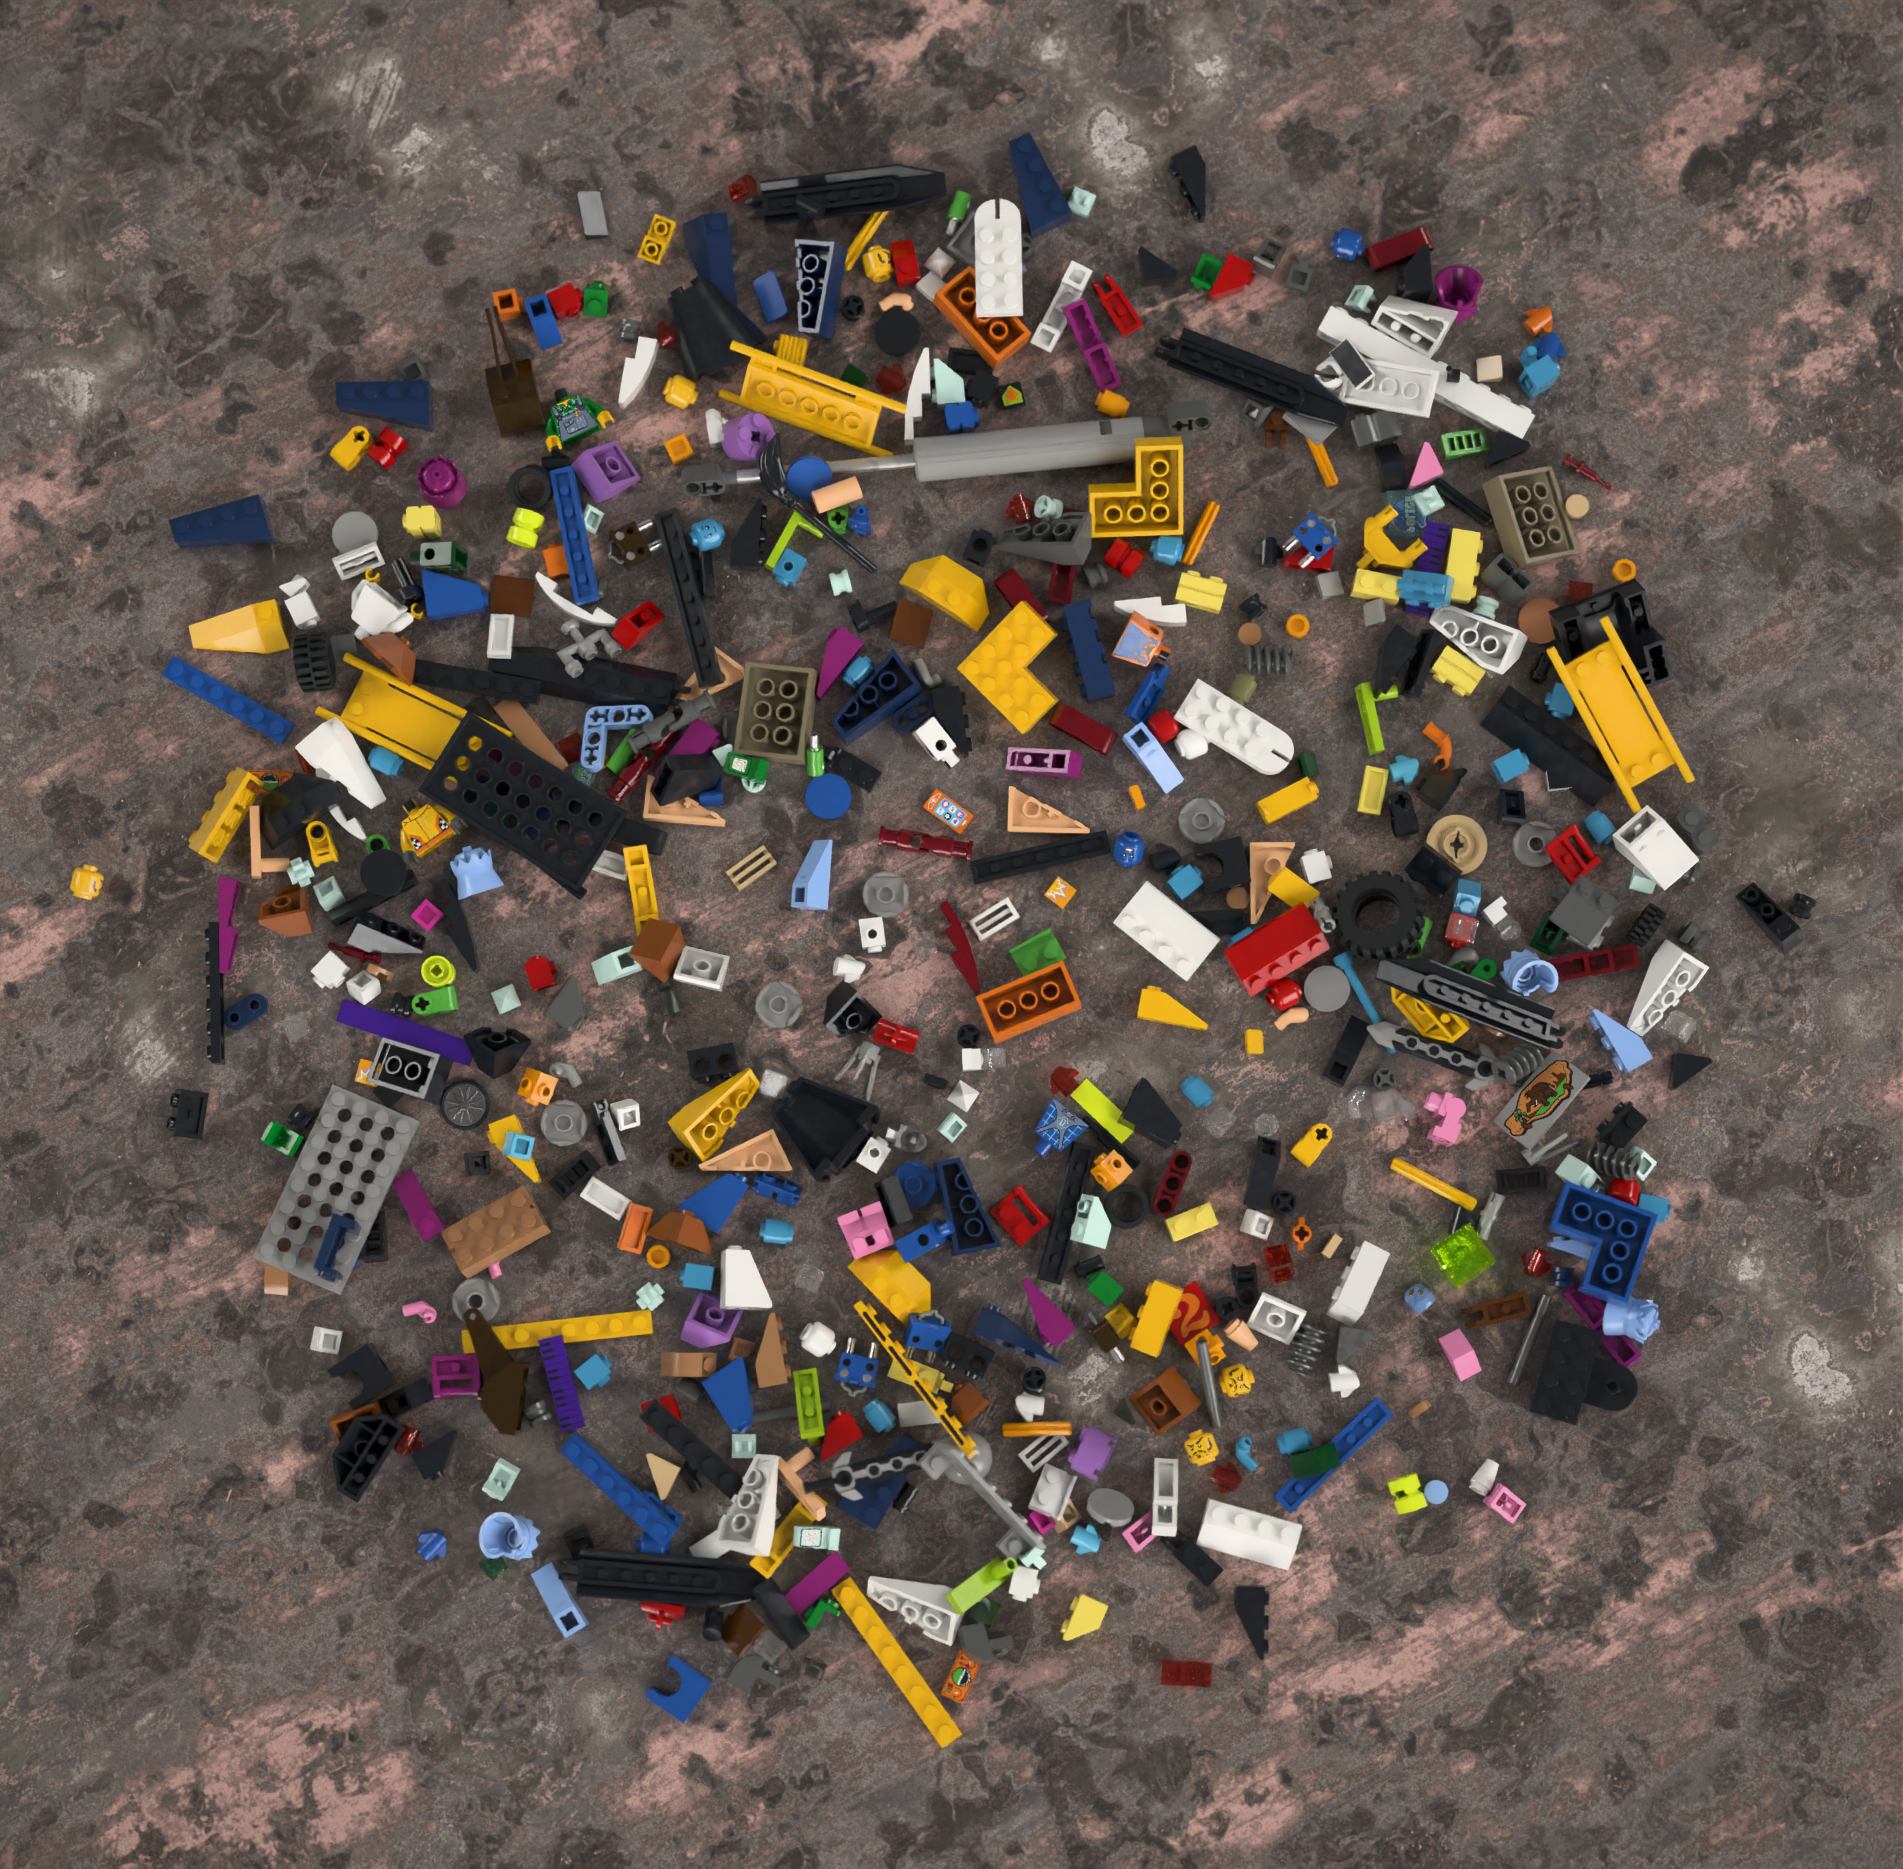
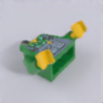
(573, 419)

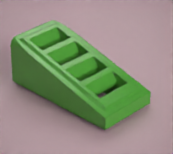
(1446, 449)

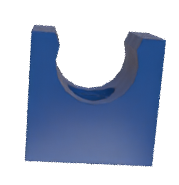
(692, 1688)

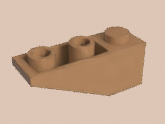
(770, 1360)

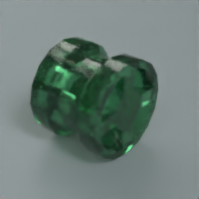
(493, 1567)

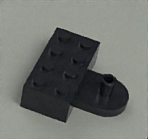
(1577, 1377)

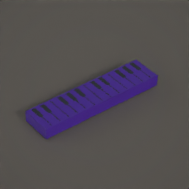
(1430, 560)
(561, 1382)

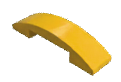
(641, 885)
(783, 1539)

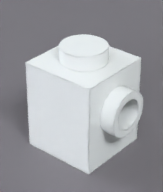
(303, 611)
(1316, 866)
(872, 934)
(330, 971)
(874, 1154)
(1024, 1583)

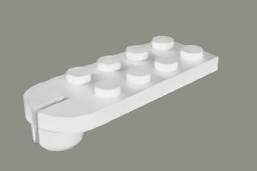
(998, 260)
(1391, 389)
(1235, 729)

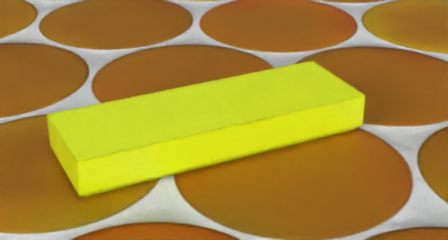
(1101, 1109)

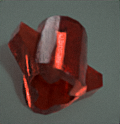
(742, 187)
(666, 336)
(891, 379)
(1020, 509)
(1063, 1080)
(1536, 1262)
(409, 1441)
(1226, 1478)

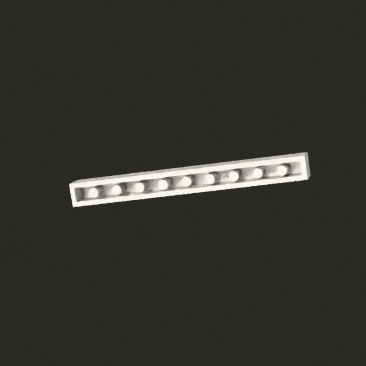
(1465, 397)

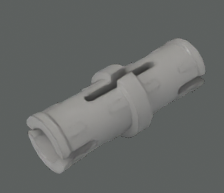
(1322, 915)
(1489, 1215)

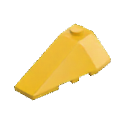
(248, 629)
(707, 1118)

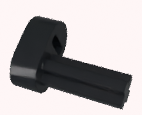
(410, 592)
(863, 620)

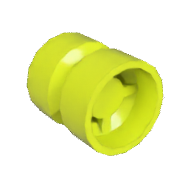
(525, 528)
(438, 972)
(1407, 1493)

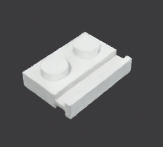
(1052, 1492)

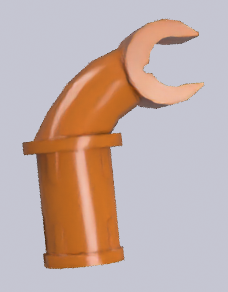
(1443, 742)

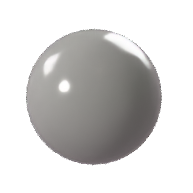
(982, 1459)

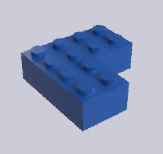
(1617, 1236)

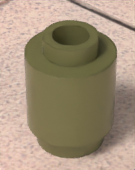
(1242, 688)

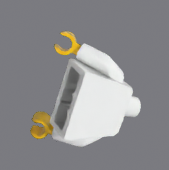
(378, 610)

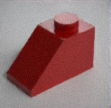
(905, 263)
(1232, 278)
(1323, 565)
(637, 625)
(840, 1433)

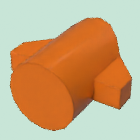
(1538, 320)
(1300, 1233)

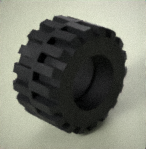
(314, 662)

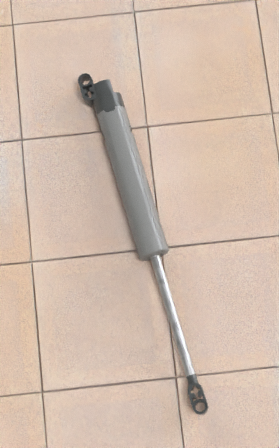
(997, 450)

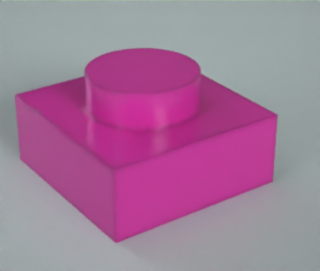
(427, 915)
(1039, 1522)

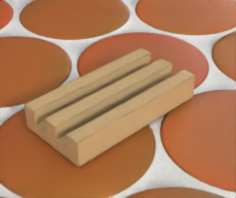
(767, 855)

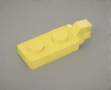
(934, 1376)

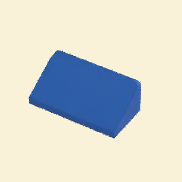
(770, 297)

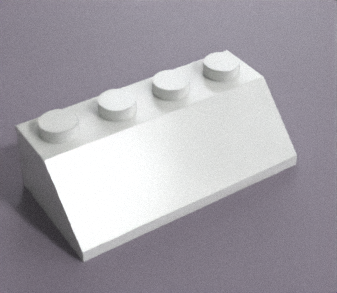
(1166, 931)
(1248, 1534)

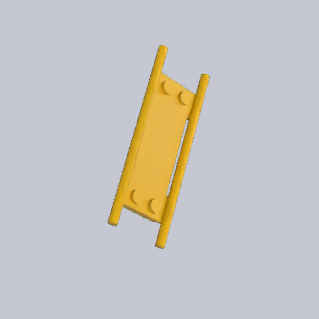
(809, 404)
(1619, 714)
(401, 717)

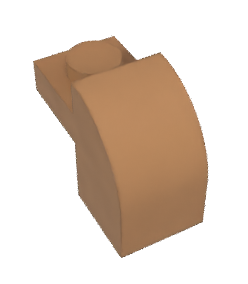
(688, 1364)

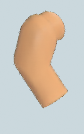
(898, 299)
(1292, 1015)

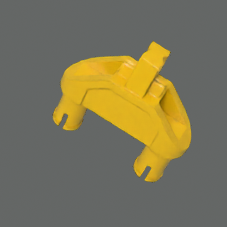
(1381, 550)

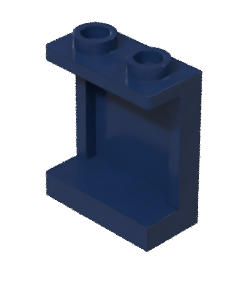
(331, 1244)

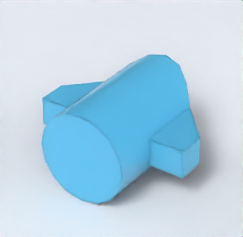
(1404, 769)
(1086, 1538)

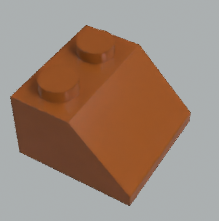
(1165, 1400)

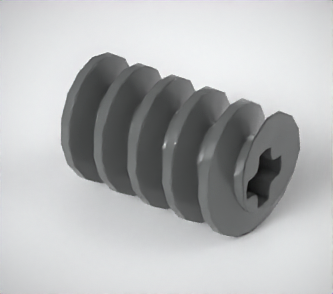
(1267, 659)
(1517, 1063)
(1612, 1162)
(1304, 1349)

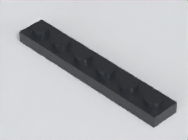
(477, 682)
(1040, 857)
(215, 1003)
(1072, 1187)
(692, 1448)

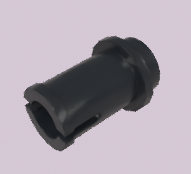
(1541, 669)
(1088, 1266)
(905, 1498)

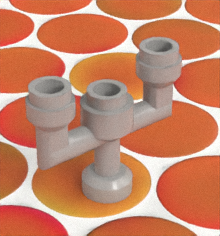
(585, 647)

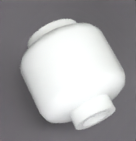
(1191, 744)
(818, 1339)

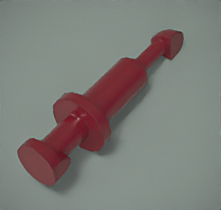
(1585, 471)
(357, 953)

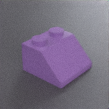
(605, 471)

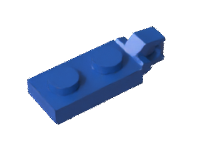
(1148, 694)

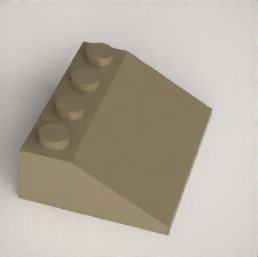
(1530, 517)
(776, 712)

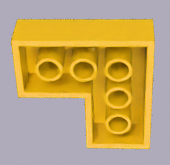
(1151, 503)
(1000, 668)

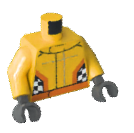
(426, 829)

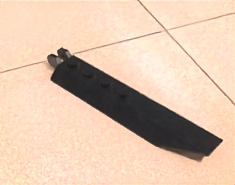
(848, 192)
(1252, 376)
(600, 683)
(1473, 999)
(661, 1578)

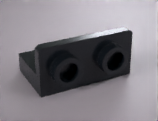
(1432, 871)
(187, 1114)
(1621, 1127)

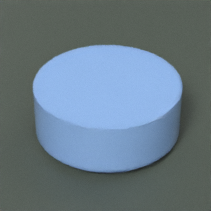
(1435, 1491)

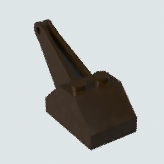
(513, 389)
(505, 1379)

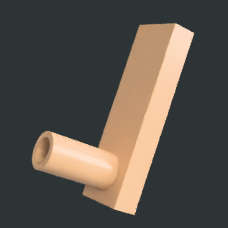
(260, 864)
(787, 1473)

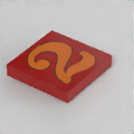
(1192, 1314)

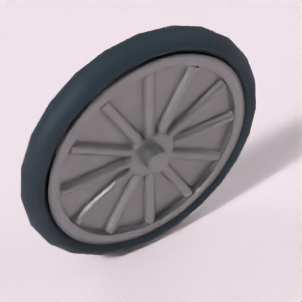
(464, 1105)

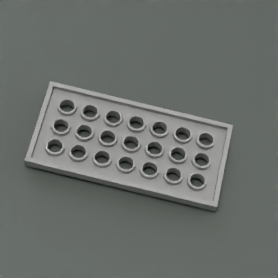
(308, 1164)

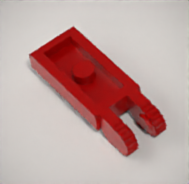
(1118, 307)

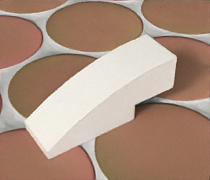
(637, 370)
(1153, 611)
(1165, 1497)

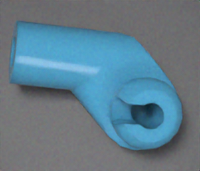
(1242, 1453)

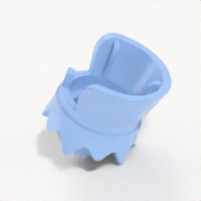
(474, 872)
(1526, 973)
(1635, 1319)
(508, 1536)

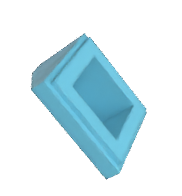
(518, 1145)

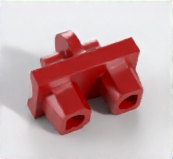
(896, 1036)
(662, 1611)

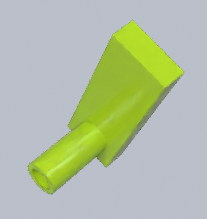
(795, 519)
(1369, 717)
(809, 1405)
(981, 1583)

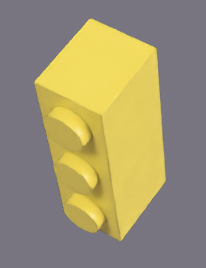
(1462, 563)

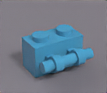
(1537, 374)
(1425, 588)

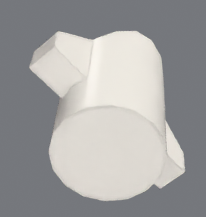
(848, 968)
(1344, 1381)
(1029, 1405)

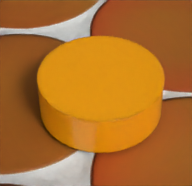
(1623, 570)
(1297, 626)
(658, 1256)

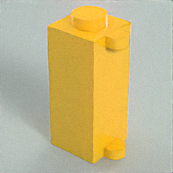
(1287, 800)

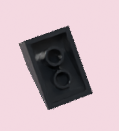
(431, 1066)

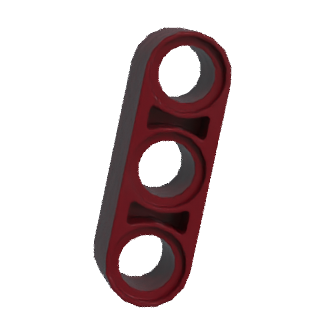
(1397, 249)
(1015, 590)
(1083, 729)
(1178, 1173)

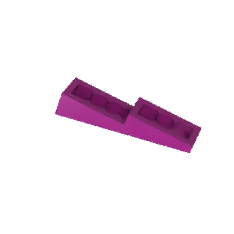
(1091, 344)
(228, 936)
(1592, 1313)
(817, 1582)

